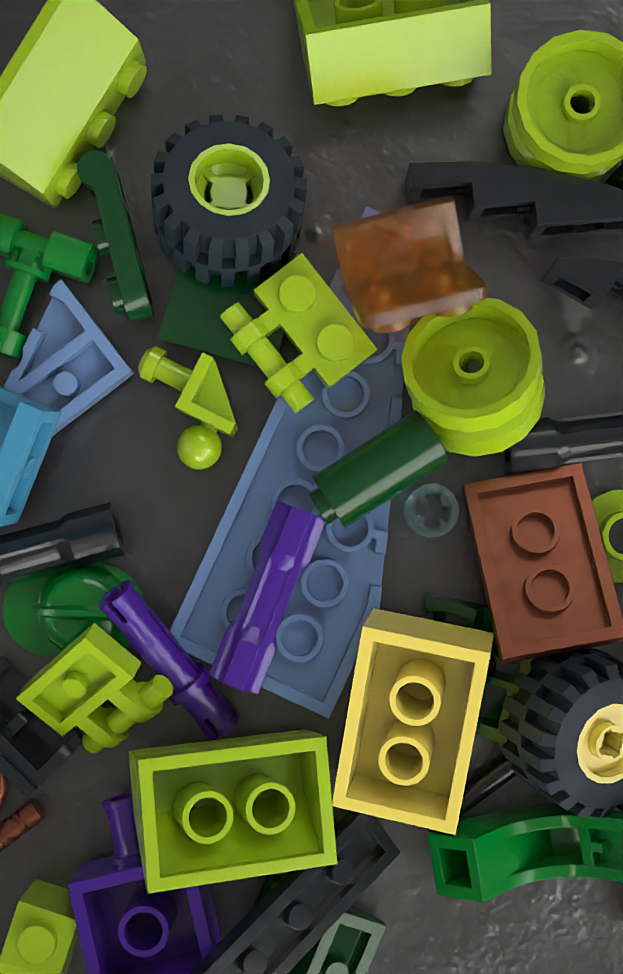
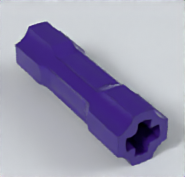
(252, 634)

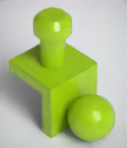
(201, 399)

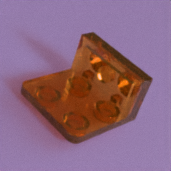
(405, 266)

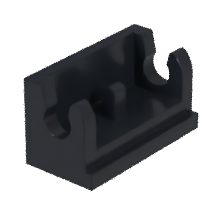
(27, 744)

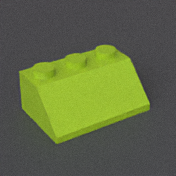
(391, 45)
(64, 95)
(232, 808)

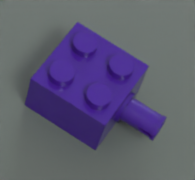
(125, 925)

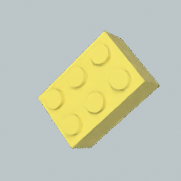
(412, 719)

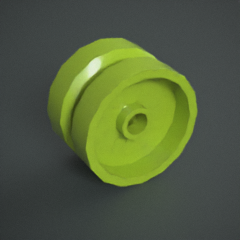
(569, 106)
(476, 377)

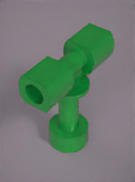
(32, 260)

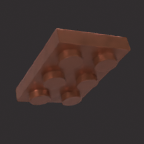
(542, 563)

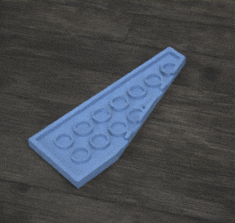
(345, 574)

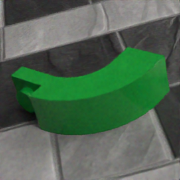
(524, 847)

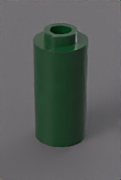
(378, 470)

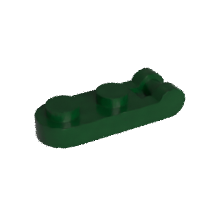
(116, 236)

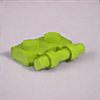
(312, 321)
(83, 678)

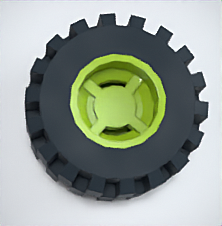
(228, 199)

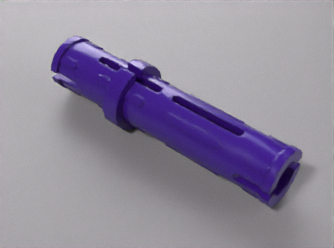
(168, 658)

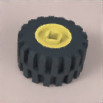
(569, 730)

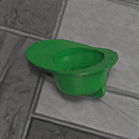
(58, 605)

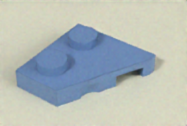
(67, 360)

